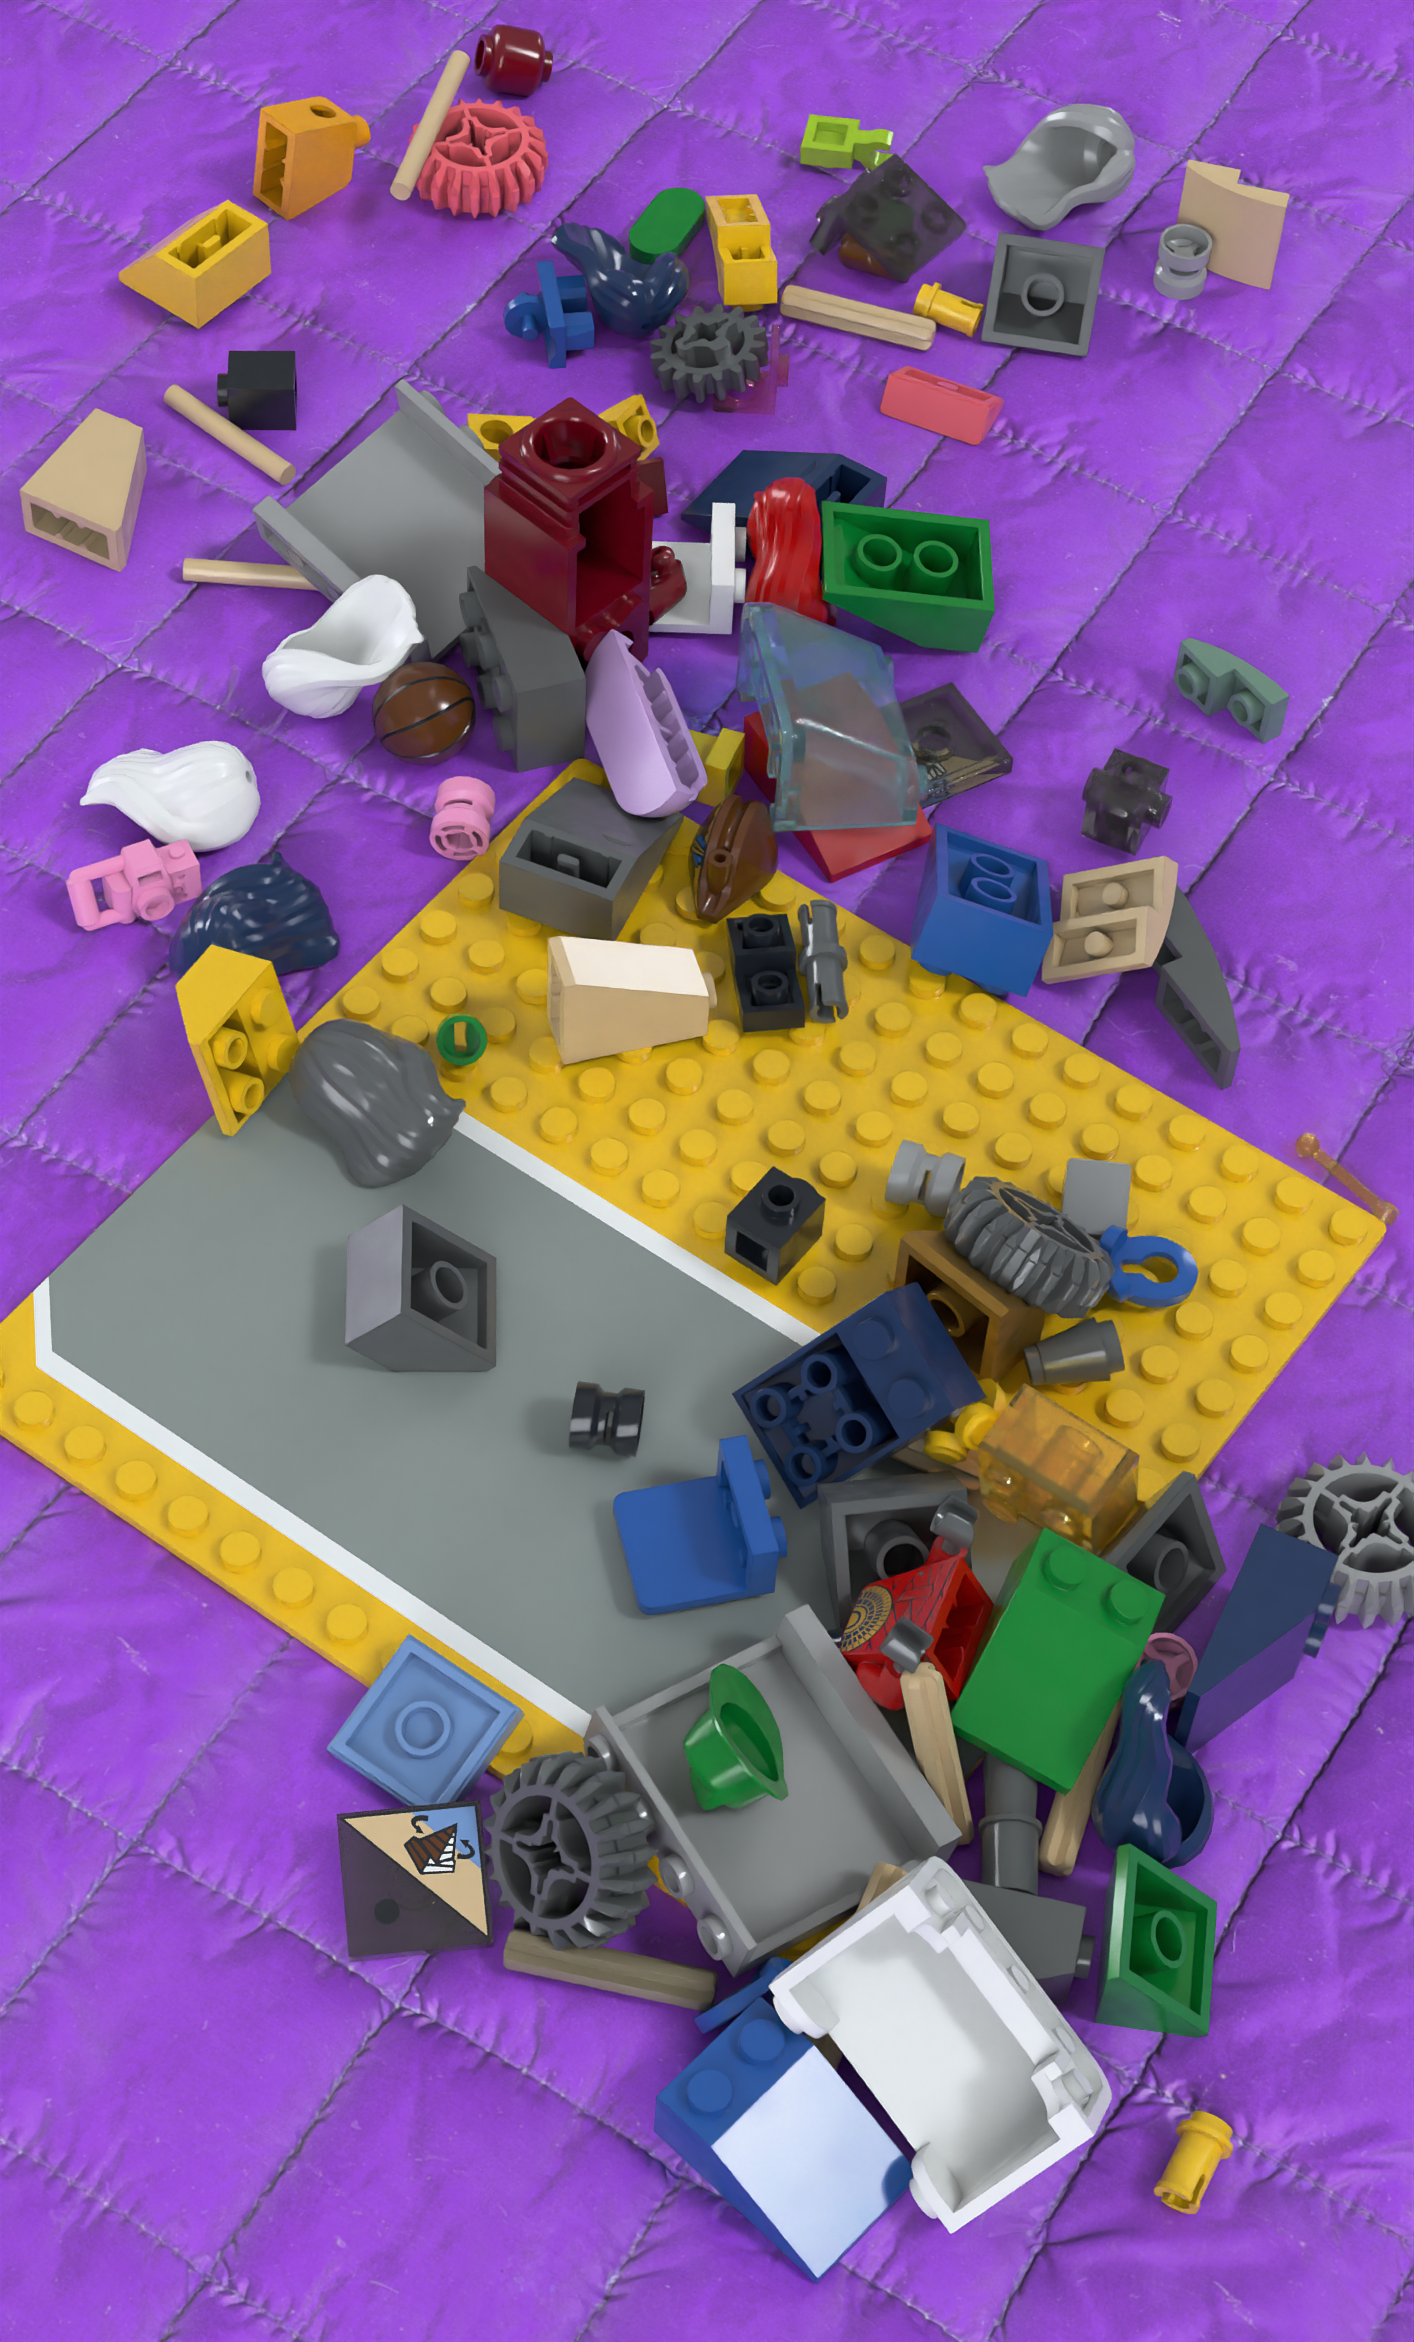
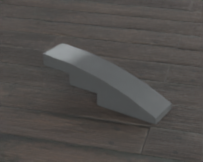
(1195, 994)

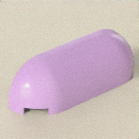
(640, 733)

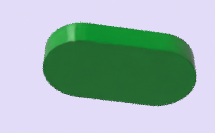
(666, 224)

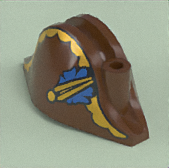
(731, 857)

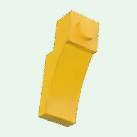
(742, 251)

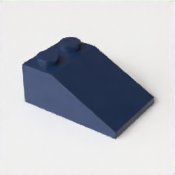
(1268, 1623)

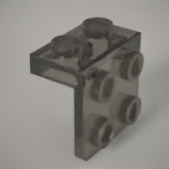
(891, 218)

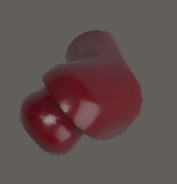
(667, 583)

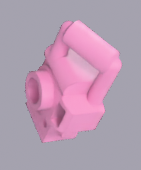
(136, 884)

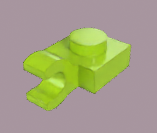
(838, 141)

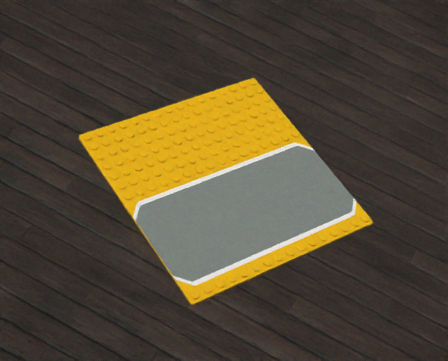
(206, 1375)

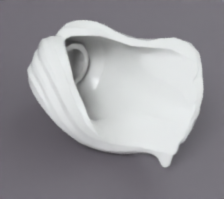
(348, 648)
(188, 794)

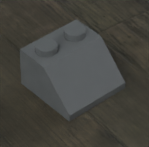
(1043, 294)
(420, 1296)
(878, 1530)

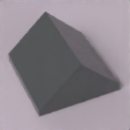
(1170, 1549)

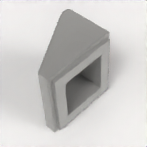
(1096, 1194)

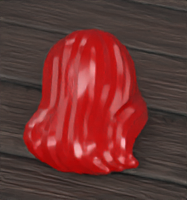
(787, 550)

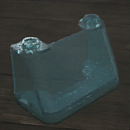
(827, 723)

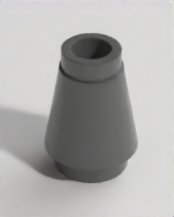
(1076, 1355)

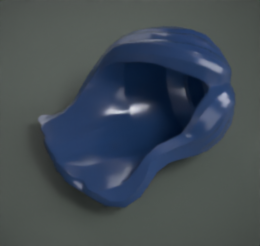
(625, 293)
(260, 913)
(1153, 1785)

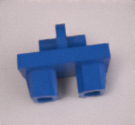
(555, 312)

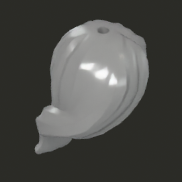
(1064, 162)

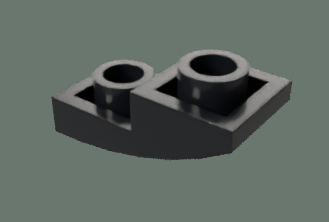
(765, 972)

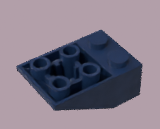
(830, 474)
(859, 1393)

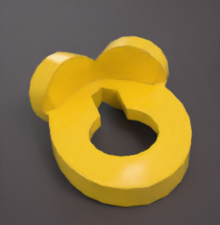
(966, 1431)

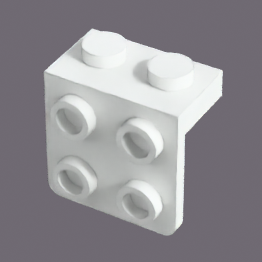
(710, 578)

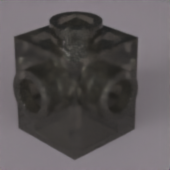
(1125, 789)

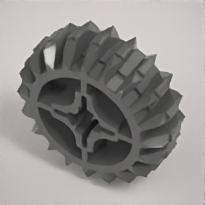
(1028, 1247)
(570, 1850)

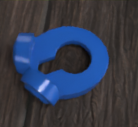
(1135, 1286)
(743, 1997)

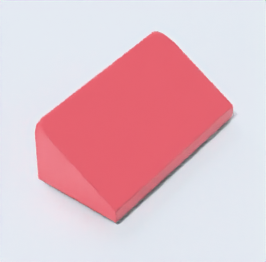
(940, 405)

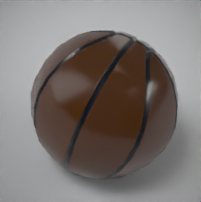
(423, 713)

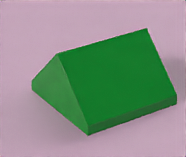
(1155, 1949)

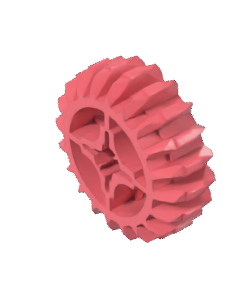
(483, 160)

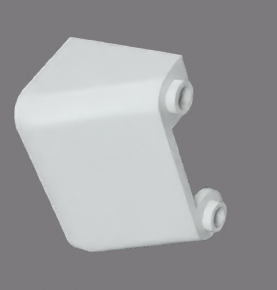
(949, 2041)

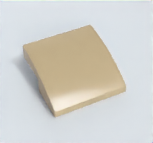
(1238, 217)
(1111, 919)

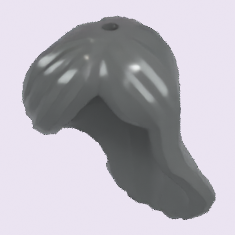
(373, 1098)

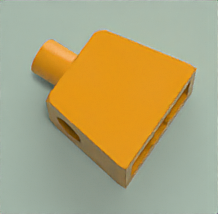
(305, 153)

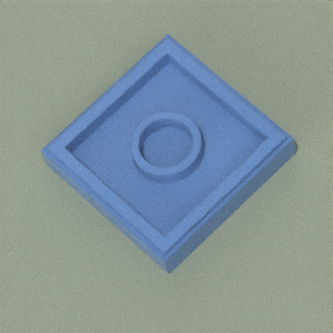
(425, 1728)

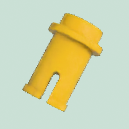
(948, 309)
(1196, 2156)

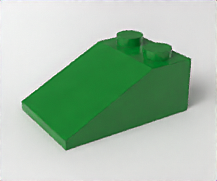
(910, 572)
(1054, 1659)

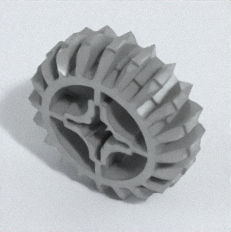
(1347, 1508)

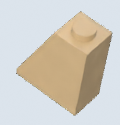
(90, 490)
(623, 996)

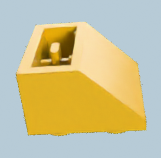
(204, 264)
(236, 1031)

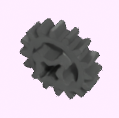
(709, 353)

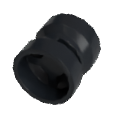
(591, 1418)

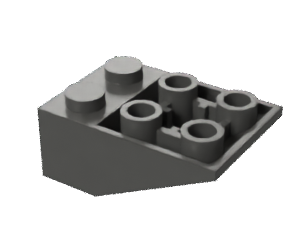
(523, 675)
(582, 861)

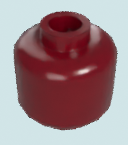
(512, 60)

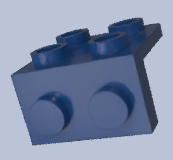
(702, 1536)

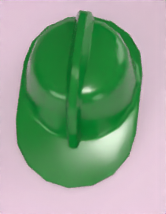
(735, 1745)

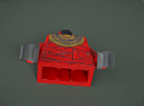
(920, 1615)

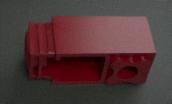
(573, 527)

